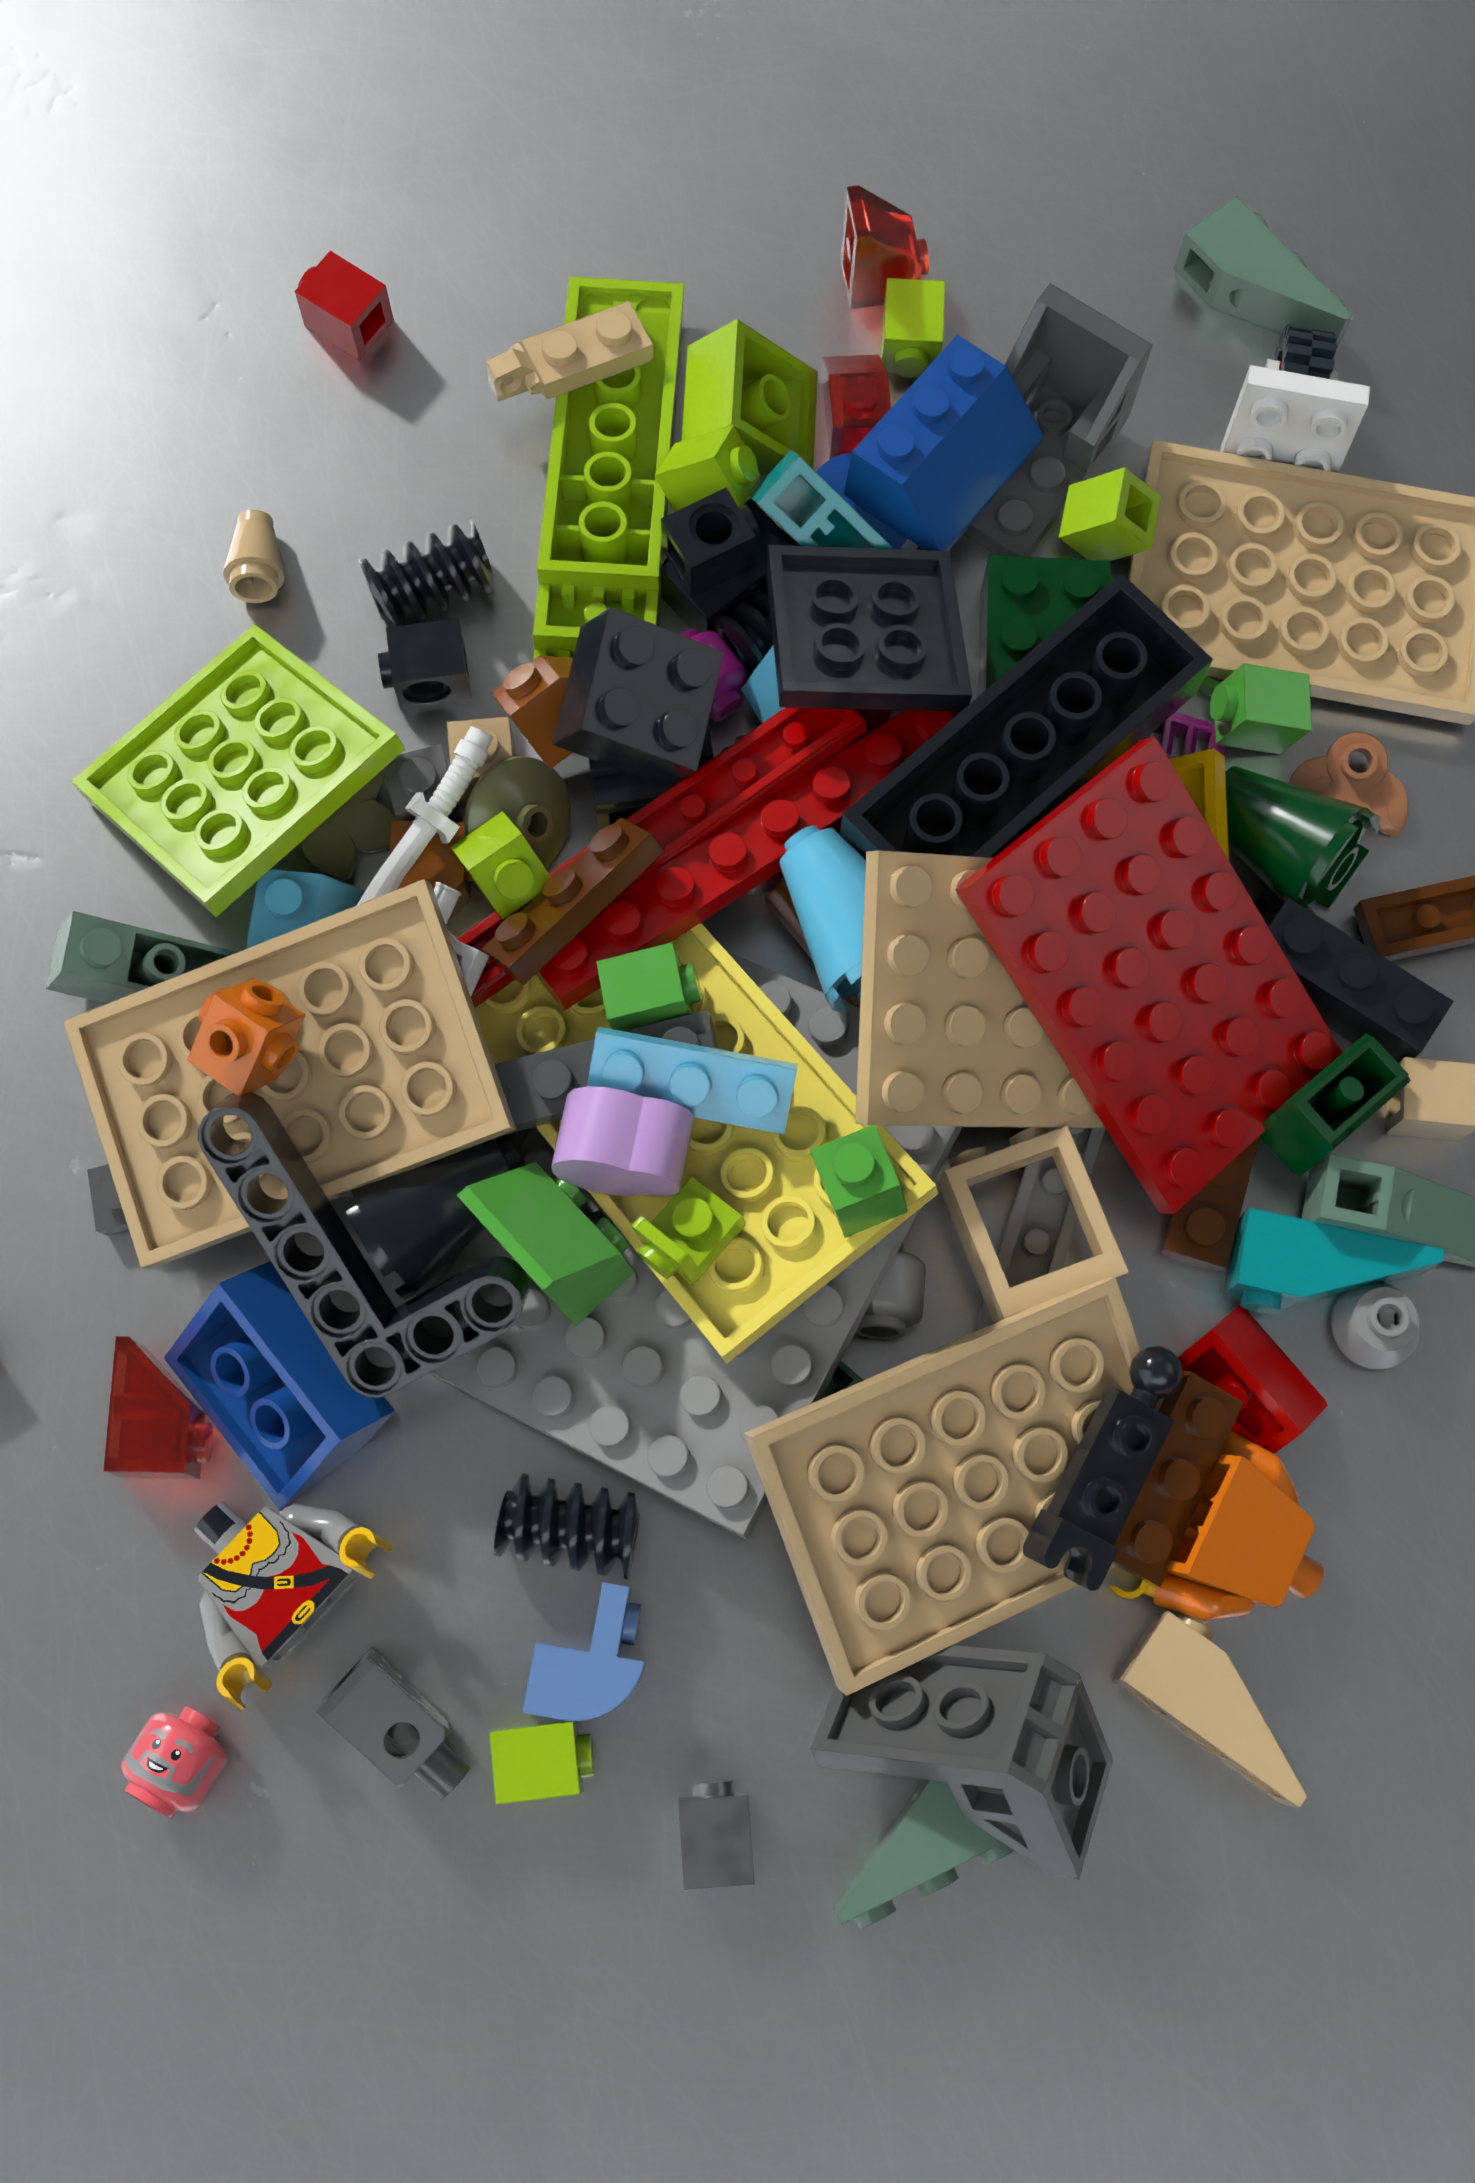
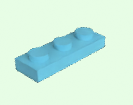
(703, 1079)

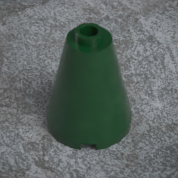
(1296, 837)

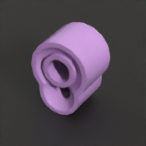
(622, 1143)

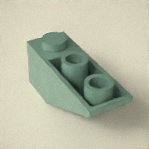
(1254, 276)
(114, 959)
(1391, 1205)
(917, 1852)

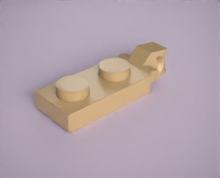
(572, 355)

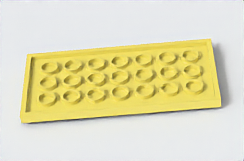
(766, 1176)

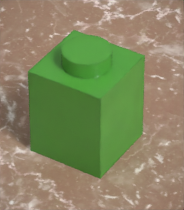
(1261, 709)
(647, 987)
(859, 1180)

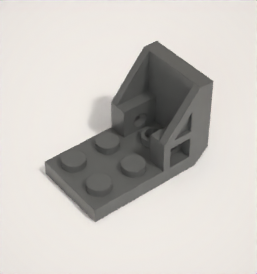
(1080, 387)
(1002, 1732)

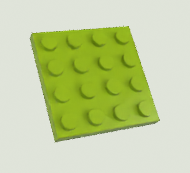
(237, 768)

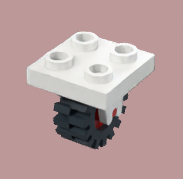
(1297, 406)

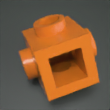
(246, 1036)

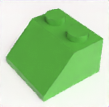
(551, 1237)

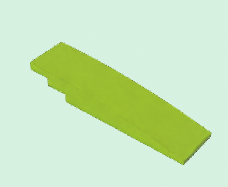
(601, 484)

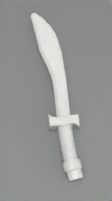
(432, 815)

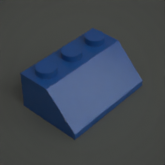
(944, 448)
(272, 1385)

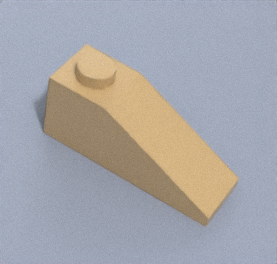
(1203, 1696)

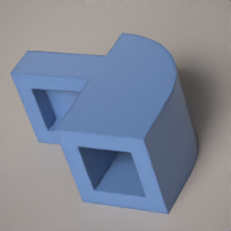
(583, 1683)

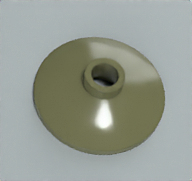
(523, 790)

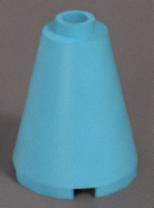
(828, 897)

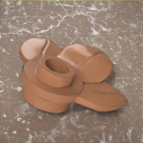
(1371, 789)

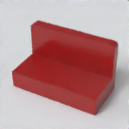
(1254, 1369)

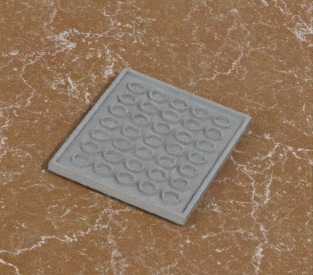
(640, 1377)

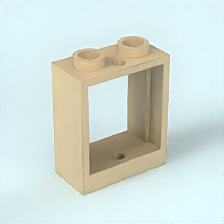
(1027, 1148)

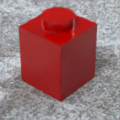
(344, 305)

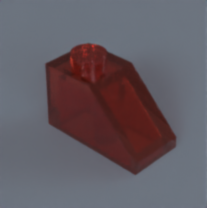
(877, 246)
(853, 399)
(152, 1420)

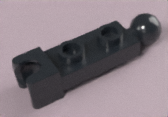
(1107, 1473)

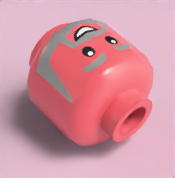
(174, 1762)

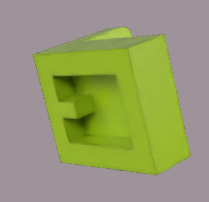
(688, 1232)

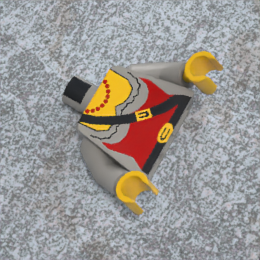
(273, 1584)

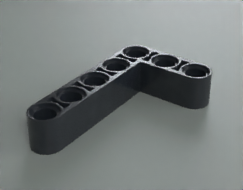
(344, 1266)

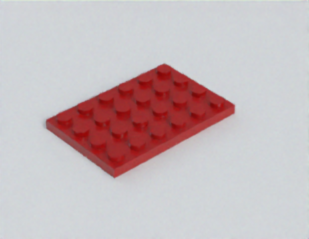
(1151, 973)

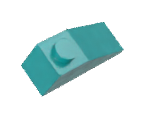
(812, 509)
(1298, 1261)

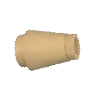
(254, 560)

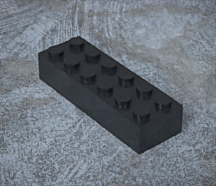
(1035, 732)

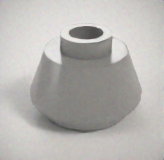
(1376, 1325)

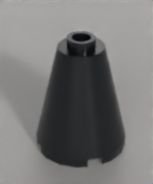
(416, 1218)

